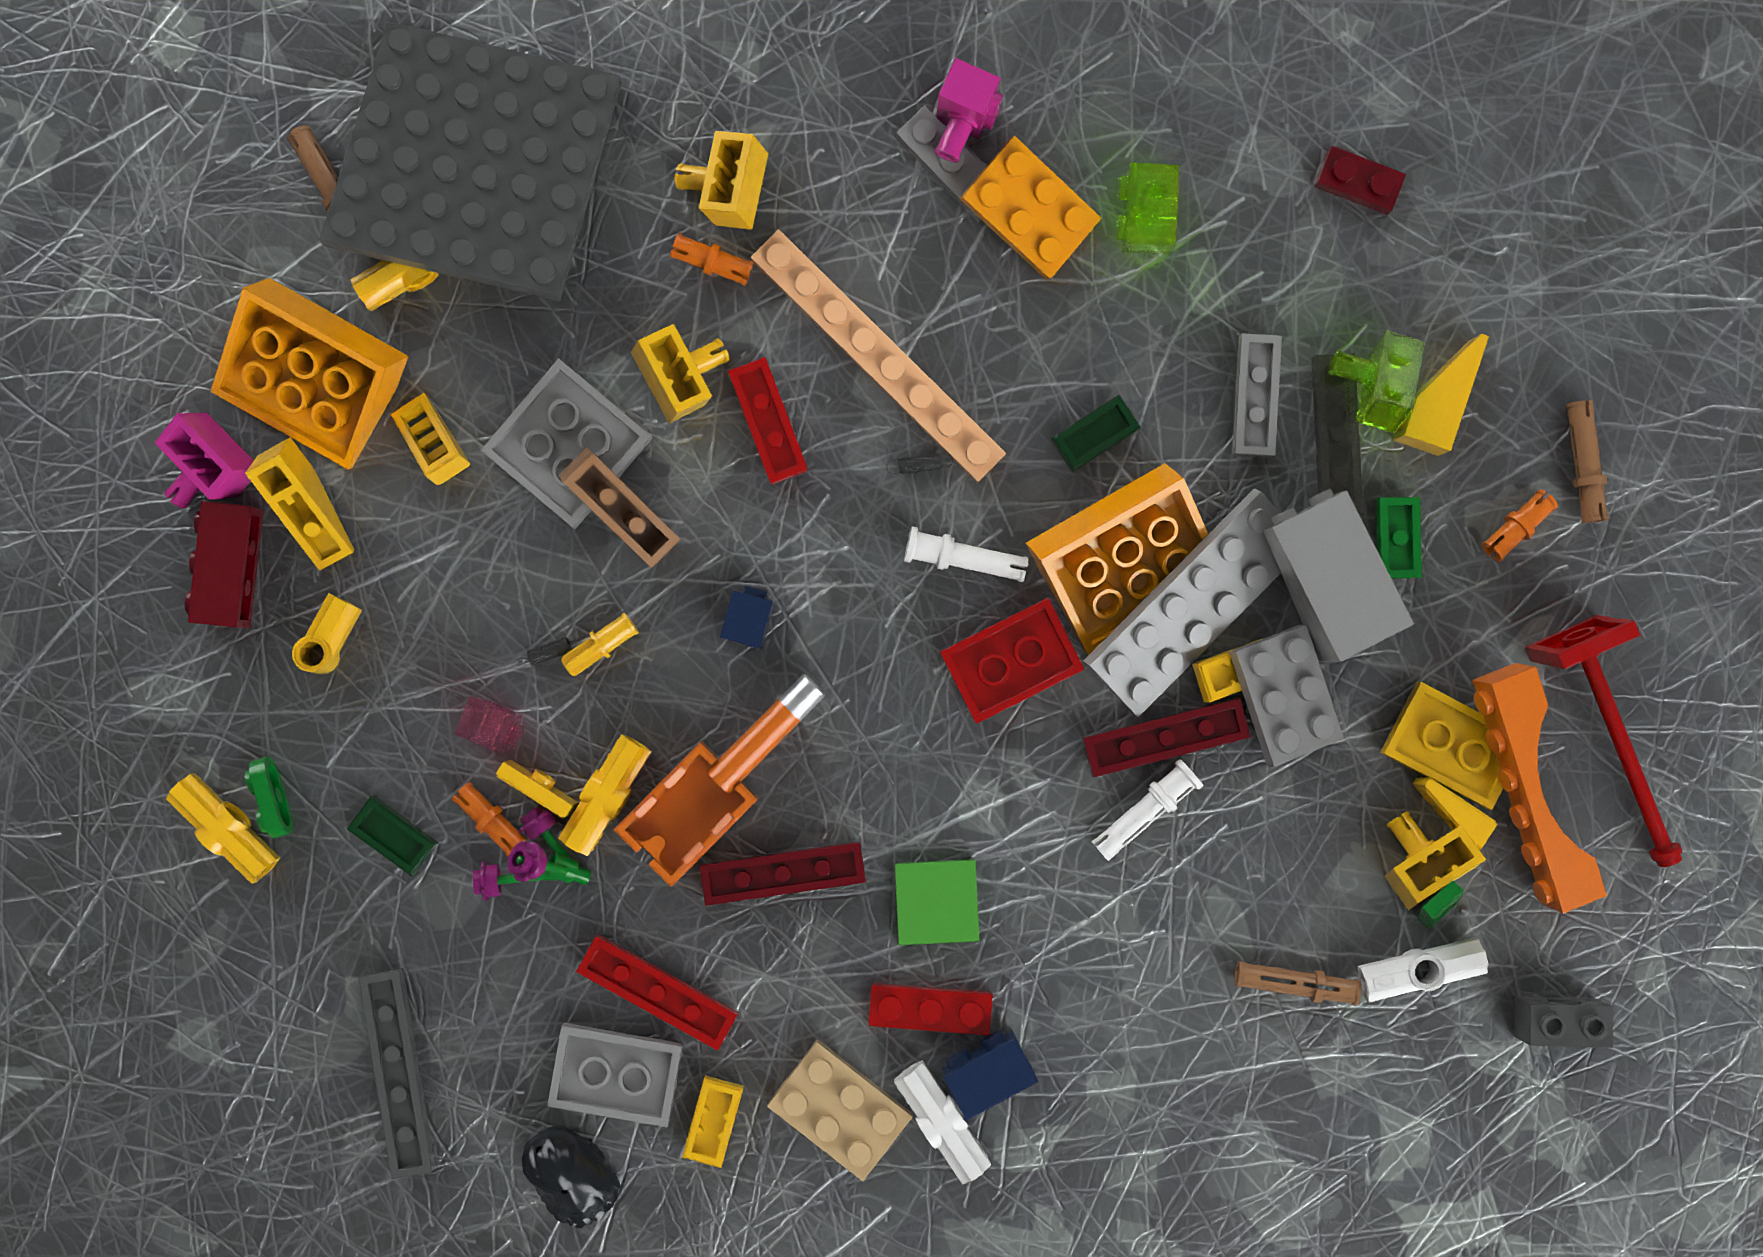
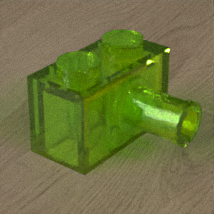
(1149, 208)
(1386, 377)

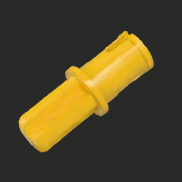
(599, 645)

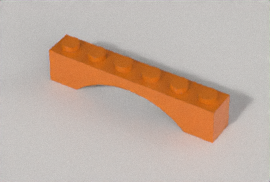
(1513, 713)

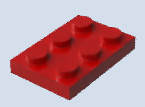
(1011, 660)

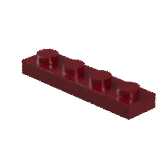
(1166, 737)
(782, 873)

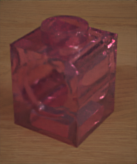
(490, 725)

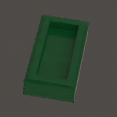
(1095, 433)
(392, 835)

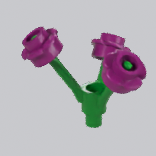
(529, 862)

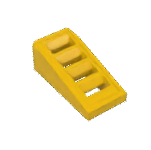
(444, 460)
(1456, 810)

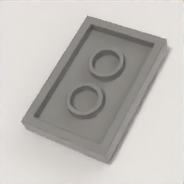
(1286, 695)
(615, 1075)

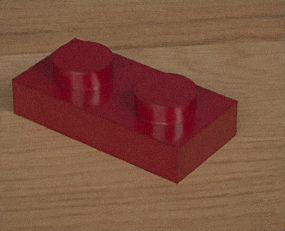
(1360, 180)

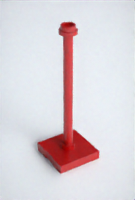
(1583, 644)

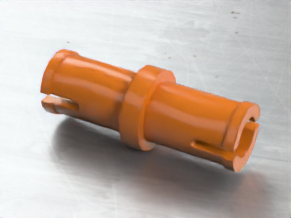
(711, 259)
(1519, 525)
(488, 818)

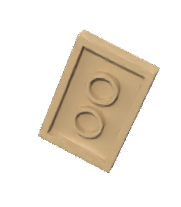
(840, 1110)

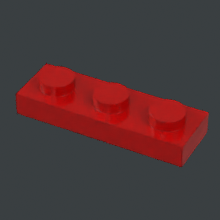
(768, 421)
(930, 1009)

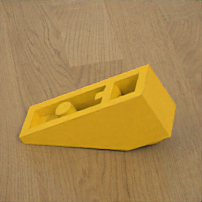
(1442, 402)
(300, 502)

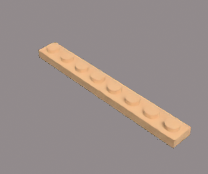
(877, 356)

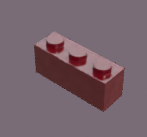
(224, 564)

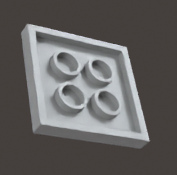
(553, 428)

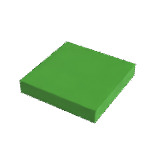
(937, 902)

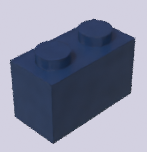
(988, 1073)

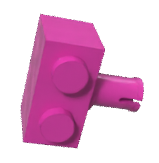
(966, 106)
(205, 456)

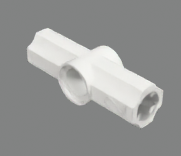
(1446, 965)
(942, 1122)

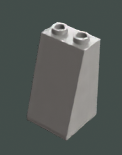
(1336, 577)

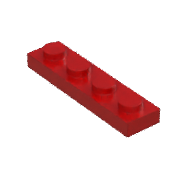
(657, 992)

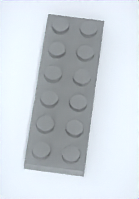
(1189, 607)

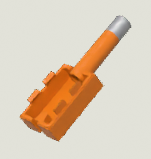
(708, 792)

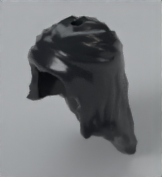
(570, 1176)

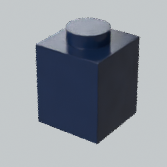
(748, 617)

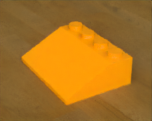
(306, 371)
(1118, 551)

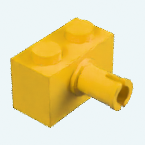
(730, 180)
(676, 373)
(1429, 863)

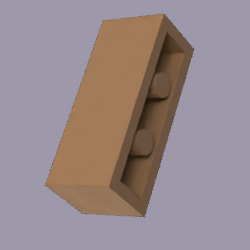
(618, 507)

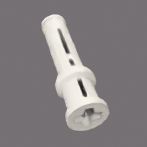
(946, 552)
(1161, 798)

